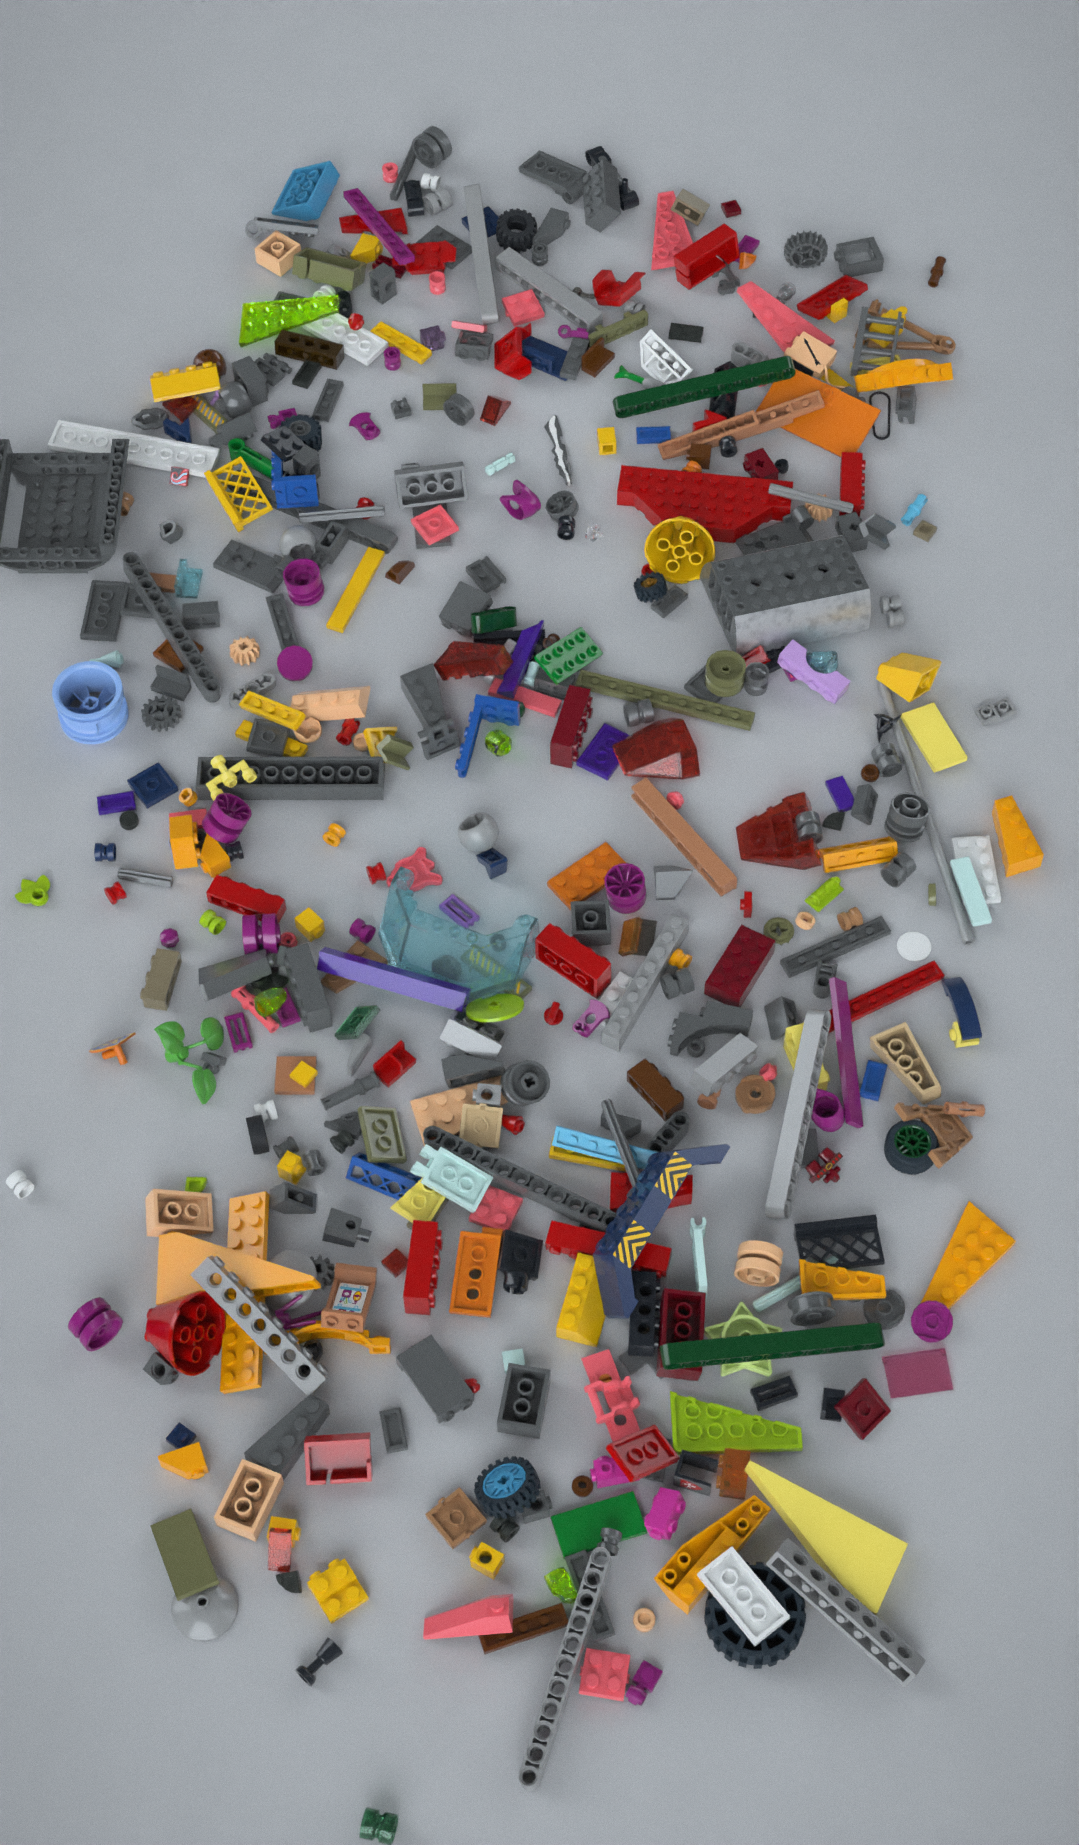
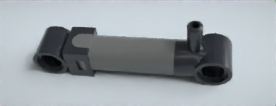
(628, 198)

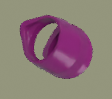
(525, 498)
(827, 1112)

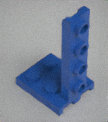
(292, 490)
(493, 711)

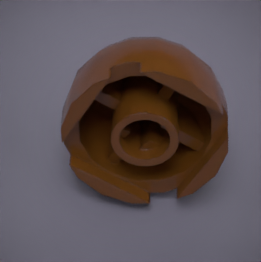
(213, 356)

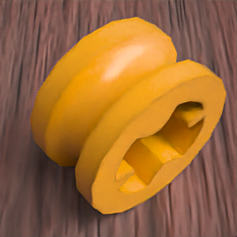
(188, 797)

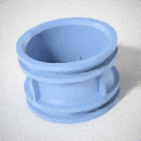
(93, 719)

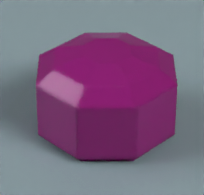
(169, 938)

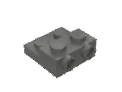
(473, 345)

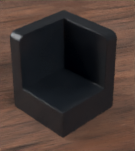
(829, 1399)

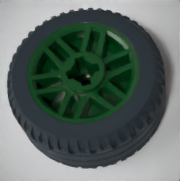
(909, 1145)

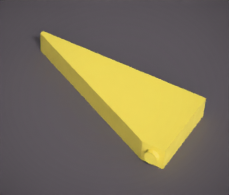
(838, 1541)

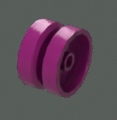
(95, 1324)

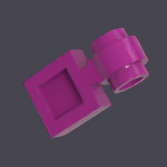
(580, 333)
(646, 1679)

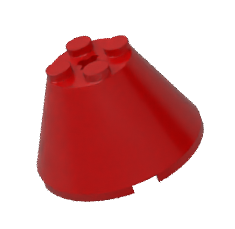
(187, 1331)

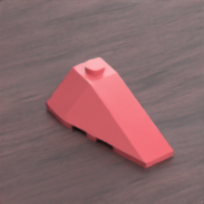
(479, 1617)

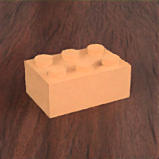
(249, 1500)

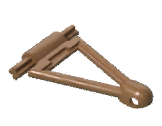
(937, 344)

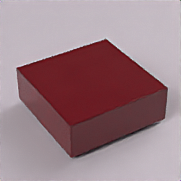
(731, 208)

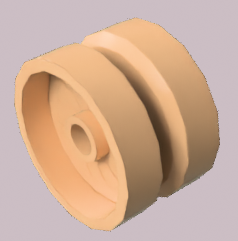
(758, 1263)

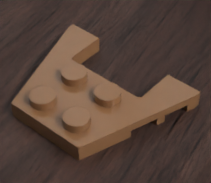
(947, 1127)

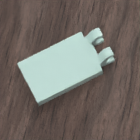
(452, 1177)
(697, 1233)

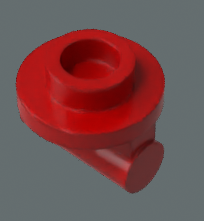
(553, 1014)

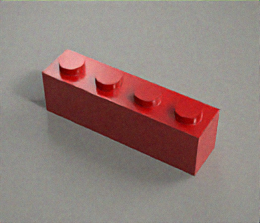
(851, 481)
(244, 899)

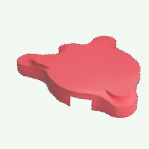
(421, 869)

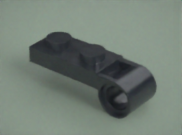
(414, 198)

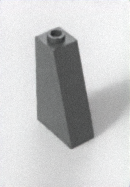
(233, 973)

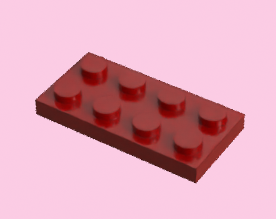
(820, 303)

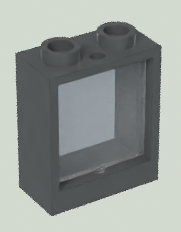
(859, 257)

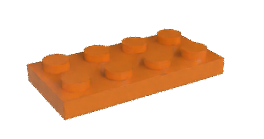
(585, 876)

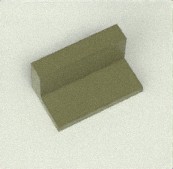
(436, 394)
(394, 750)

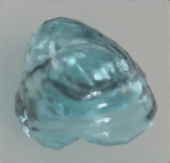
(823, 662)

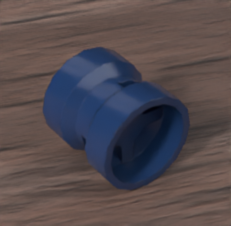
(105, 852)

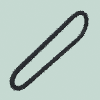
(889, 411)

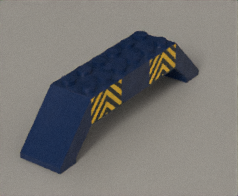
(638, 1219)

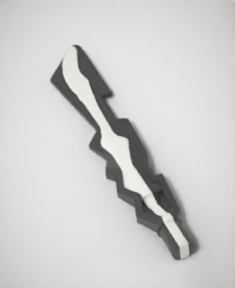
(554, 432)

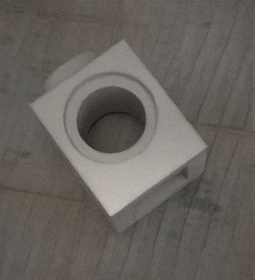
(494, 1090)

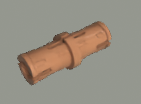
(953, 1108)

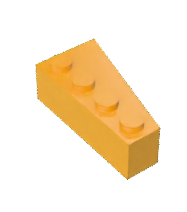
(1015, 838)

